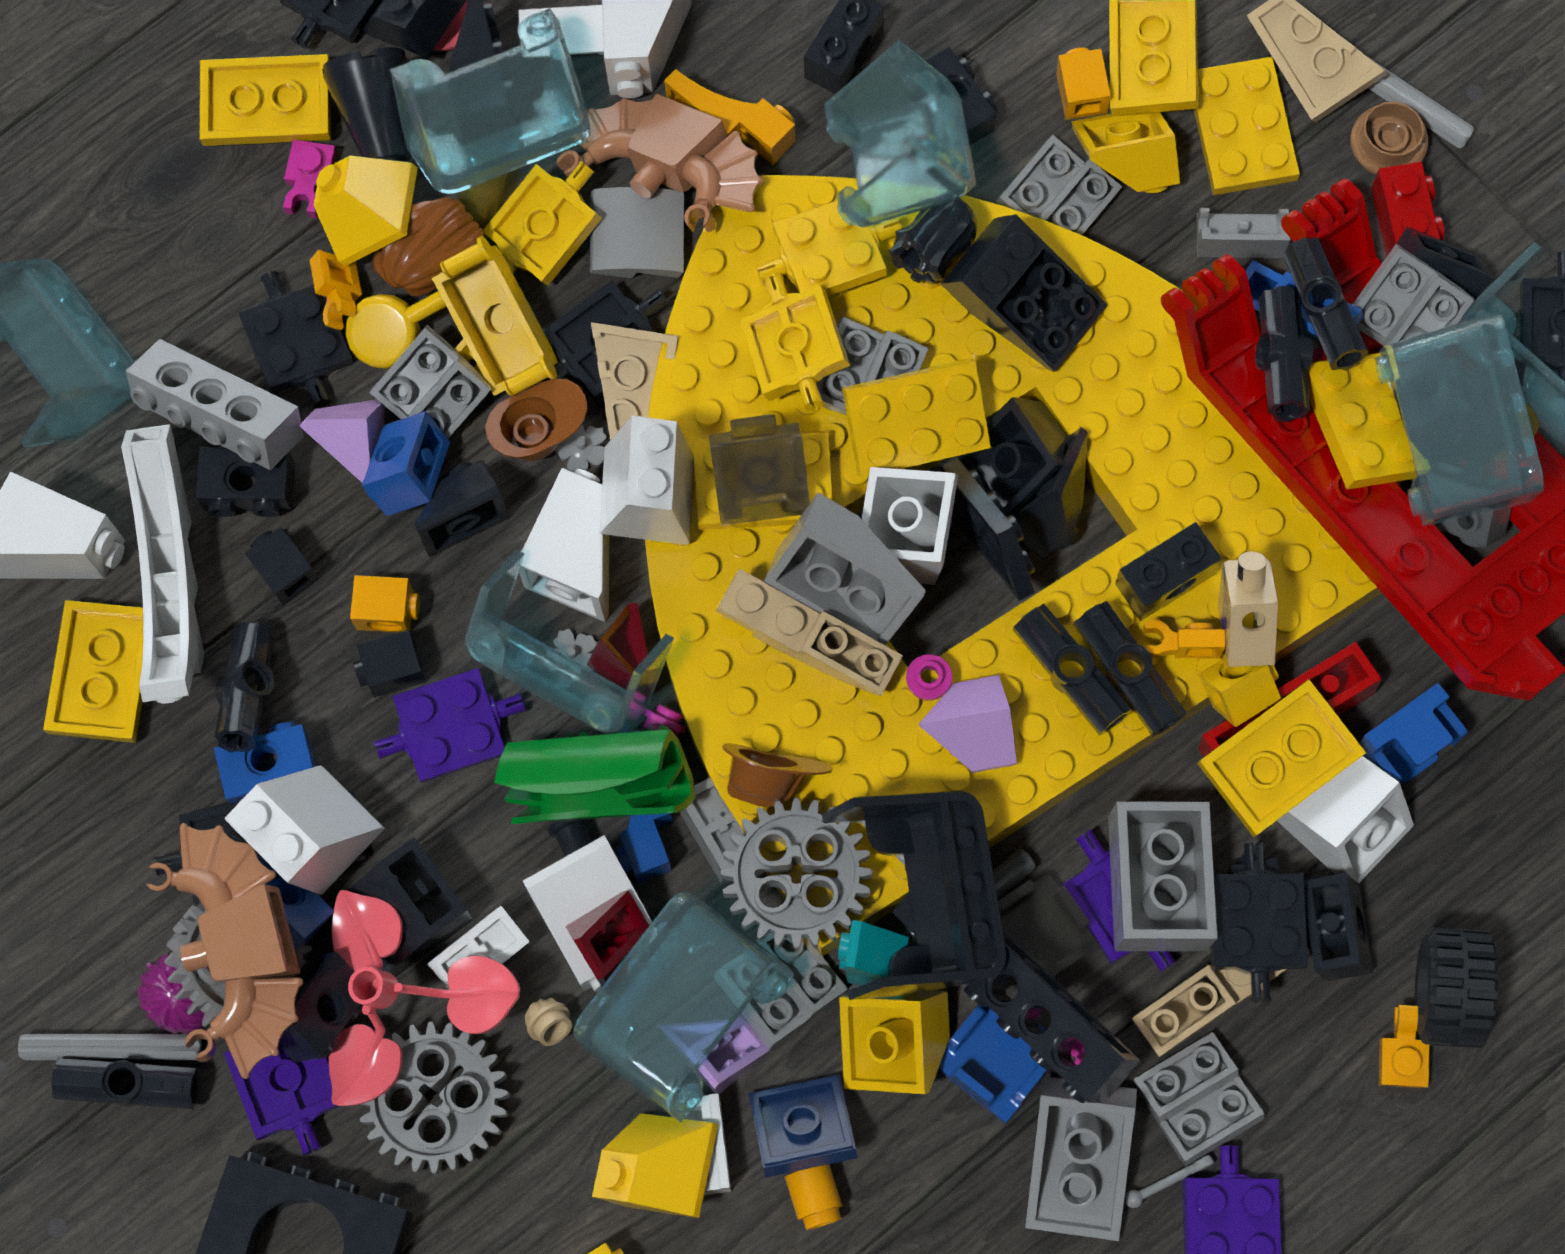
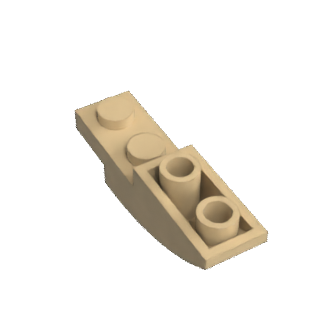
(808, 635)
(1193, 1006)

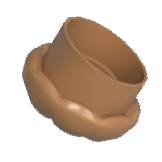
(1388, 137)

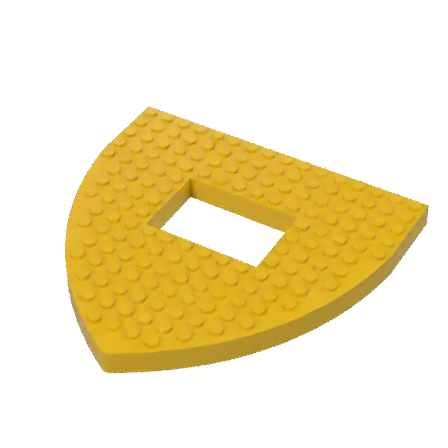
(1151, 456)

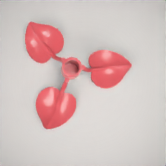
(362, 934)

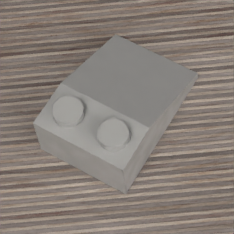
(844, 569)
(1080, 1163)

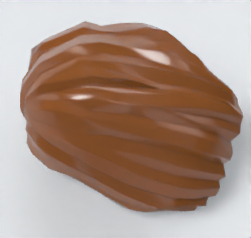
(434, 234)

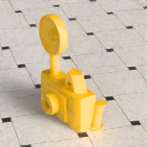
(488, 310)

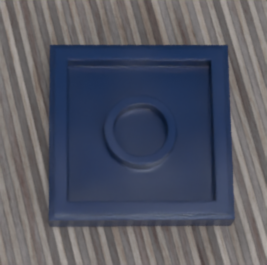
(802, 1125)

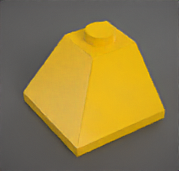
(1132, 149)
(364, 204)
(893, 1041)
(657, 1165)

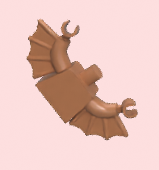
(674, 149)
(242, 943)

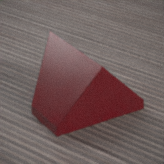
(620, 648)
(608, 934)

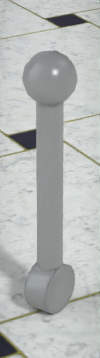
(1135, 1198)

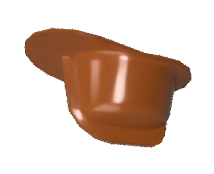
(536, 419)
(767, 777)

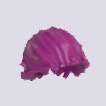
(159, 1000)

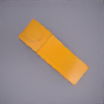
(760, 125)

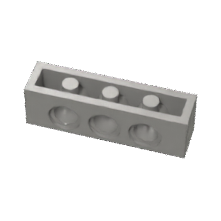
(214, 404)

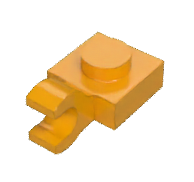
(337, 284)
(1194, 641)
(1402, 1058)

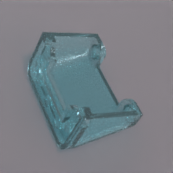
(493, 111)
(903, 139)
(1463, 420)
(677, 1001)

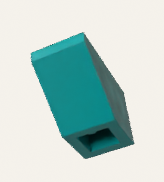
(867, 951)

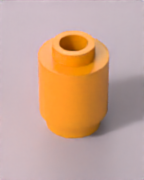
(814, 1196)

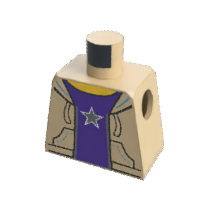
(1247, 588)

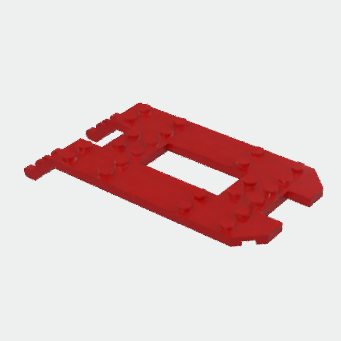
(1472, 617)

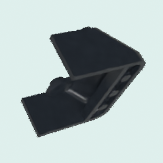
(947, 884)

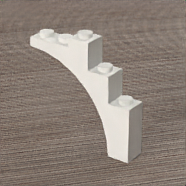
(168, 577)

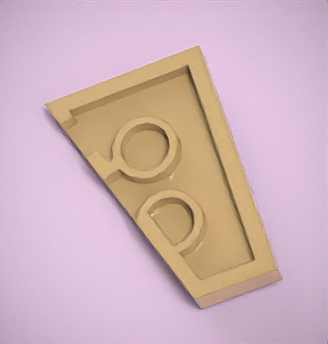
(1313, 57)
(628, 369)

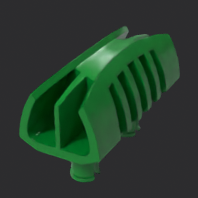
(596, 776)

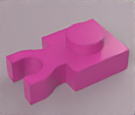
(302, 170)

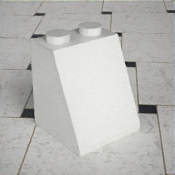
(639, 42)
(647, 482)
(912, 516)
(53, 535)
(565, 551)
(1352, 819)
(305, 827)
(575, 888)

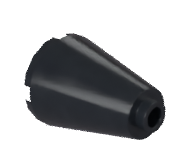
(368, 100)

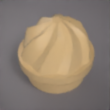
(548, 1021)

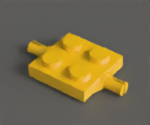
(543, 222)
(828, 251)
(794, 342)

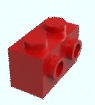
(1404, 200)

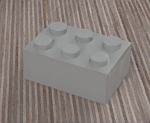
(1162, 876)

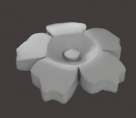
(583, 449)
(578, 649)

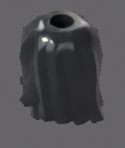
(934, 240)

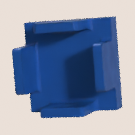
(1414, 736)
(991, 1064)

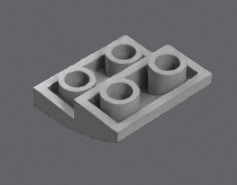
(1060, 188)
(637, 233)
(1408, 299)
(870, 359)
(433, 380)
(807, 994)
(1199, 1099)

